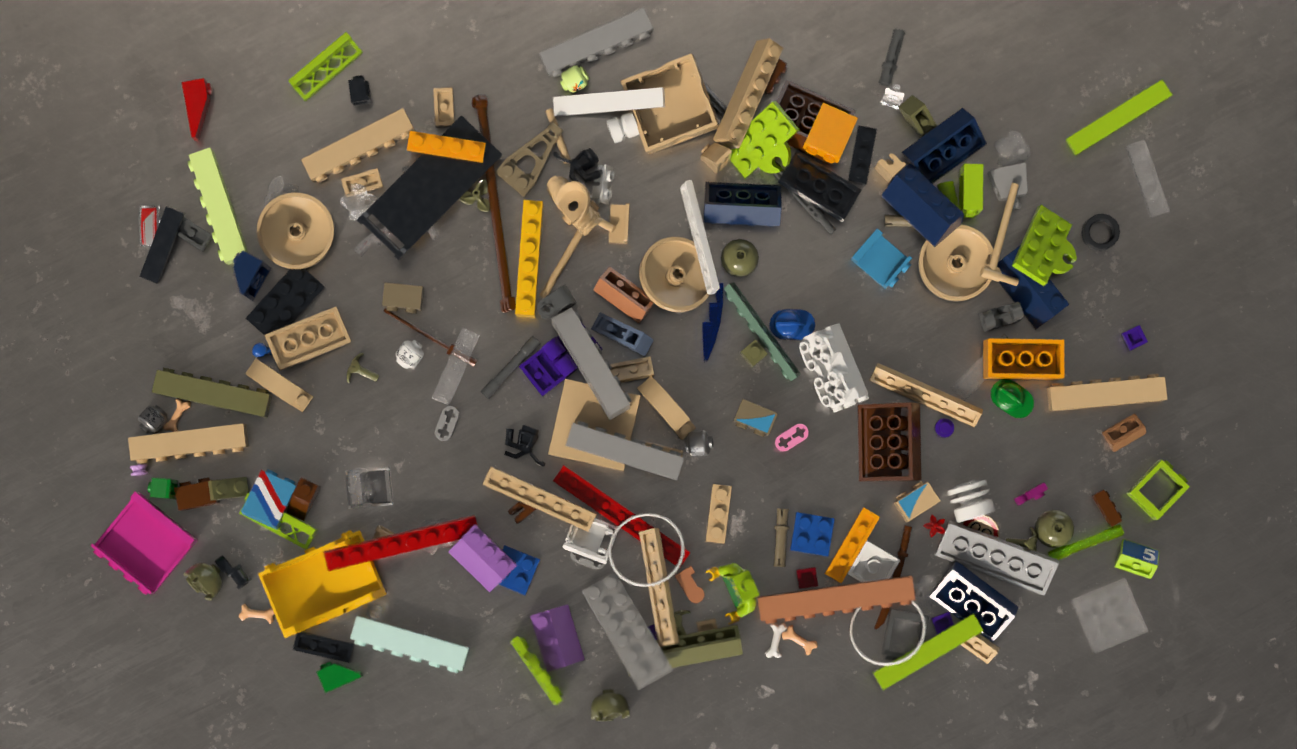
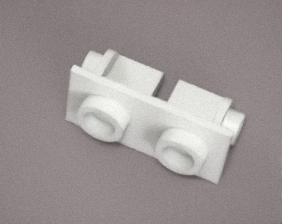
(603, 192)

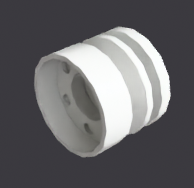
(971, 500)

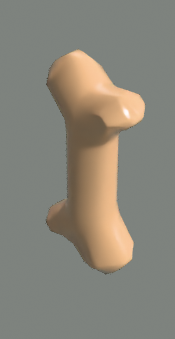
(181, 406)
(247, 612)
(808, 645)

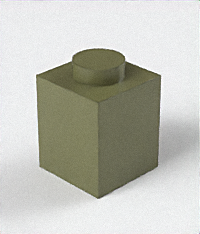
(753, 353)

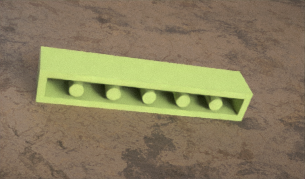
(218, 204)

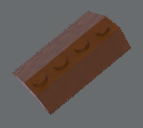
(803, 109)
(889, 442)

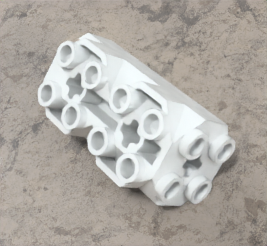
(838, 375)

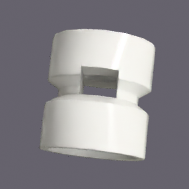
(622, 127)

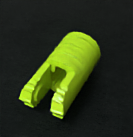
(948, 190)

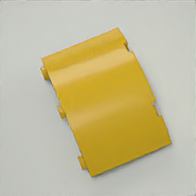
(309, 595)

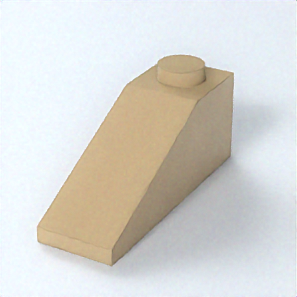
(716, 156)

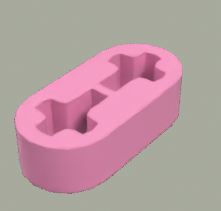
(794, 441)

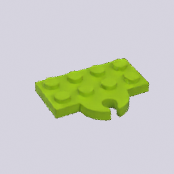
(765, 141)
(1045, 247)
(540, 675)

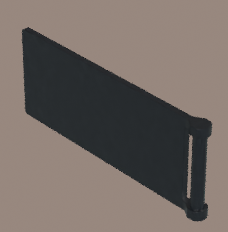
(427, 191)

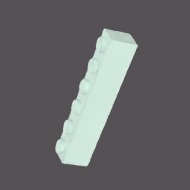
(410, 643)

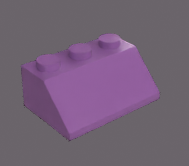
(482, 558)
(557, 638)

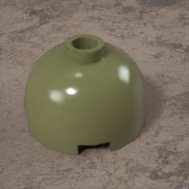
(747, 262)
(1047, 532)
(204, 579)
(609, 706)

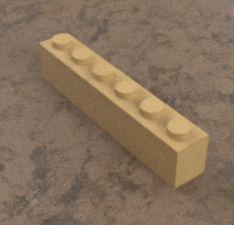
(748, 93)
(357, 146)
(1106, 393)
(188, 442)

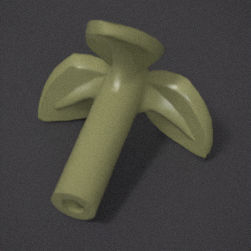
(476, 195)
(356, 368)
(1031, 543)
(678, 619)

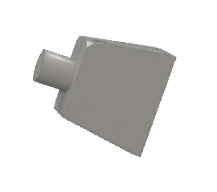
(1003, 178)

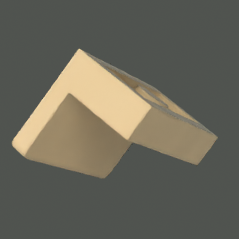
(620, 218)

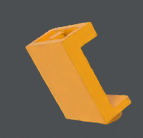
(830, 133)

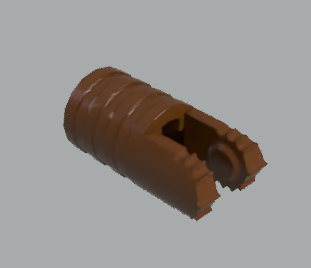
(524, 514)

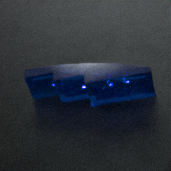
(711, 328)

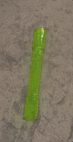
(1106, 535)

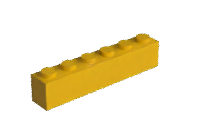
(529, 258)

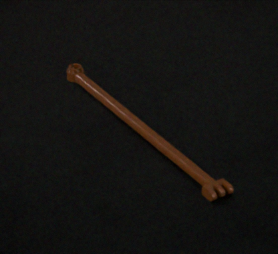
(508, 302)

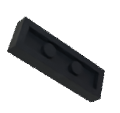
(862, 155)
(323, 647)

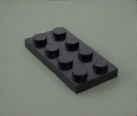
(819, 186)
(286, 301)

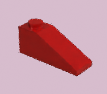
(197, 102)

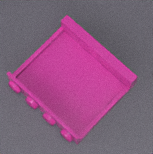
(144, 544)

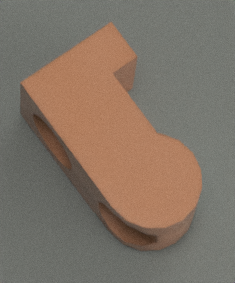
(692, 591)

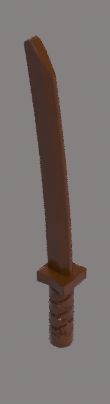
(472, 361)
(897, 572)

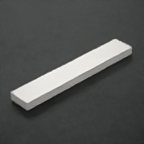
(609, 101)
(699, 237)

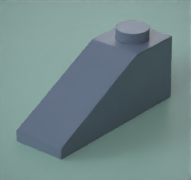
(622, 334)

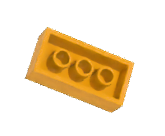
(1023, 359)

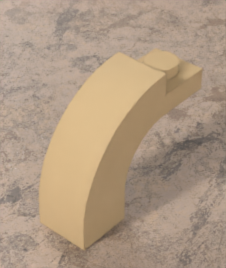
(279, 385)
(666, 407)

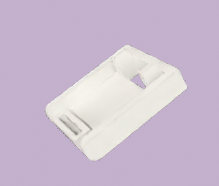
(589, 542)

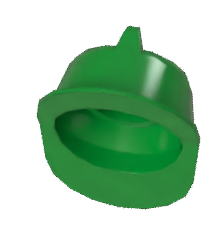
(1012, 398)

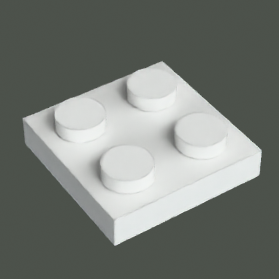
(873, 564)

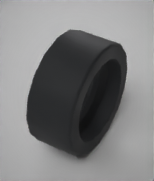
(1104, 218)

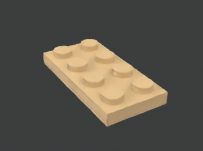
(307, 338)

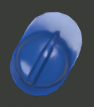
(792, 324)

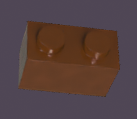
(194, 495)

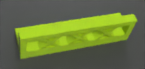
(320, 61)
(295, 523)

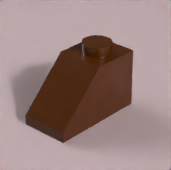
(303, 498)

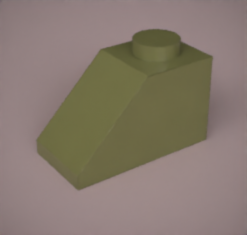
(917, 116)

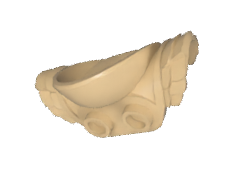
(564, 193)

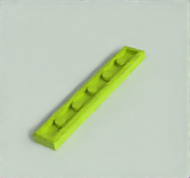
(1118, 117)
(929, 651)

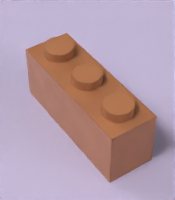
(624, 294)

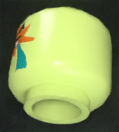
(574, 79)

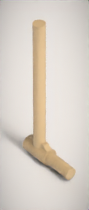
(566, 256)
(991, 270)

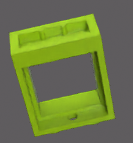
(971, 189)
(1144, 503)

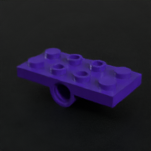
(550, 365)

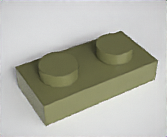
(228, 488)

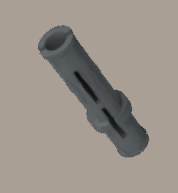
(889, 65)

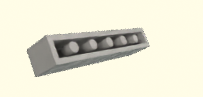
(597, 42)
(591, 364)
(627, 452)

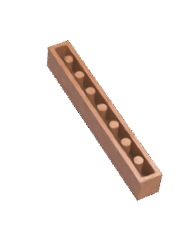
(836, 598)

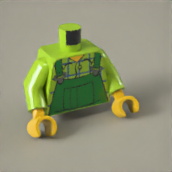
(740, 587)

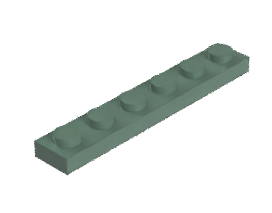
(766, 338)

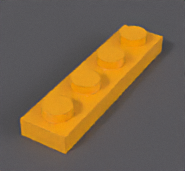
(446, 146)
(852, 545)

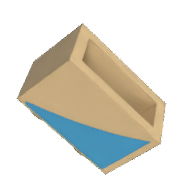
(916, 501)

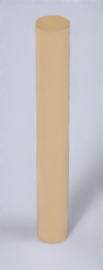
(560, 141)

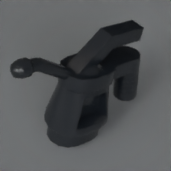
(585, 160)
(526, 441)

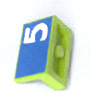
(1137, 559)

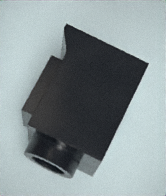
(359, 91)

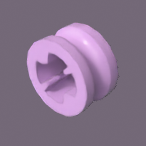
(138, 470)

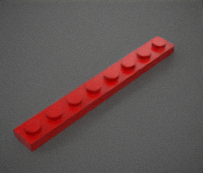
(614, 511)
(398, 543)

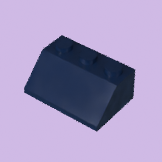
(250, 274)

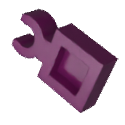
(1036, 493)

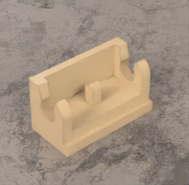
(888, 169)

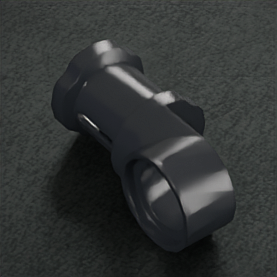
(235, 573)

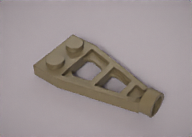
(514, 175)

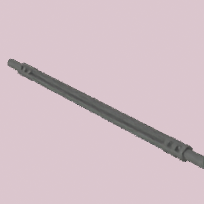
(813, 210)

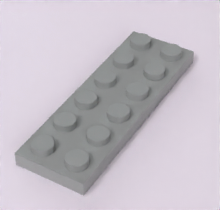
(997, 557)
(627, 631)

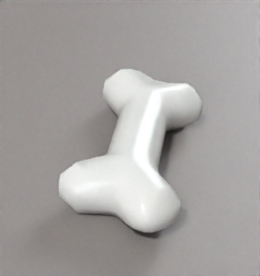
(778, 630)

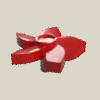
(935, 526)

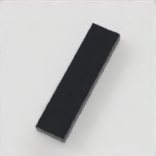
(162, 244)

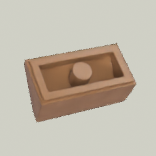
(1124, 432)

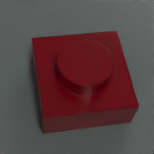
(807, 578)

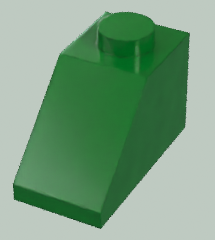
(162, 488)
(336, 675)

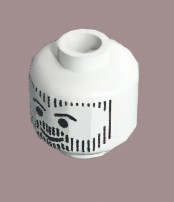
(409, 354)

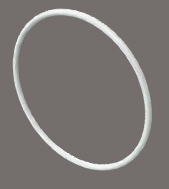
(629, 519)
(890, 663)

